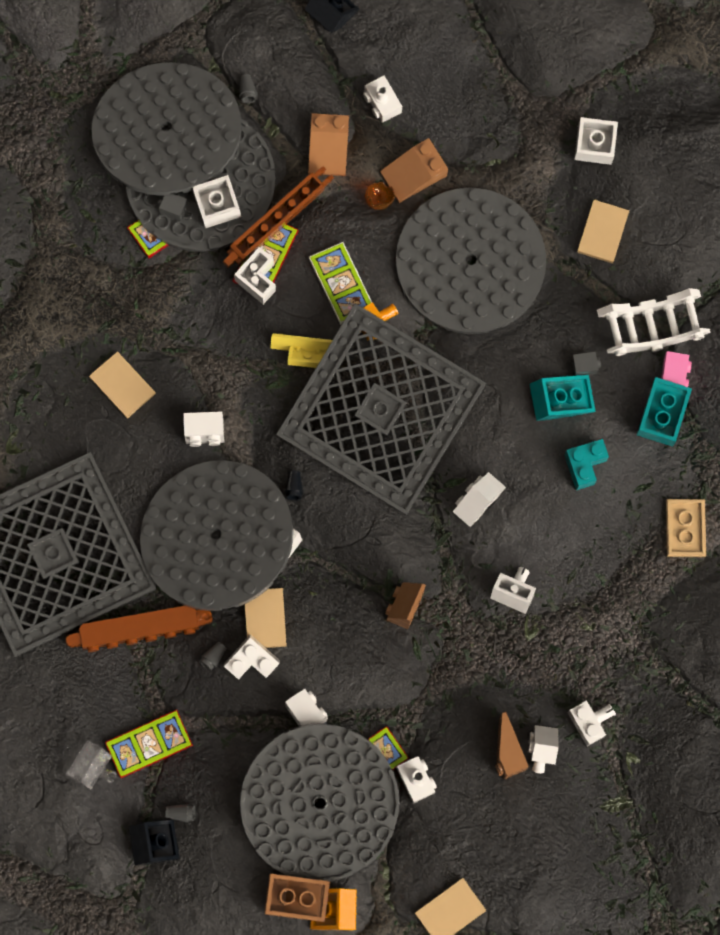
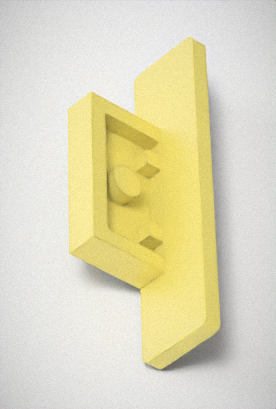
(302, 350)

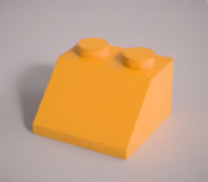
(339, 911)

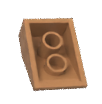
(328, 143)
(415, 170)
(405, 604)
(509, 753)
(296, 897)

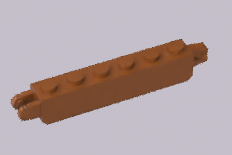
(277, 218)
(139, 627)

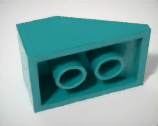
(562, 397)
(664, 411)

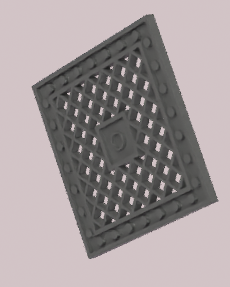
(381, 408)
(55, 555)

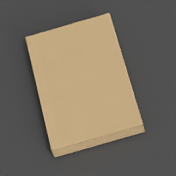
(603, 231)
(122, 385)
(685, 528)
(266, 618)
(451, 910)

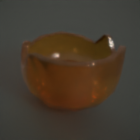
(379, 196)

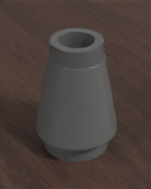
(247, 89)
(211, 657)
(181, 812)

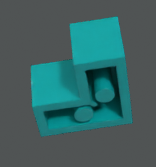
(581, 460)

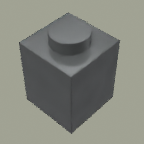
(172, 206)
(585, 364)

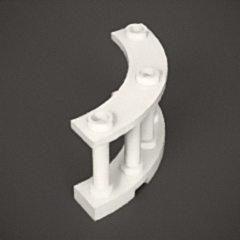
(647, 308)

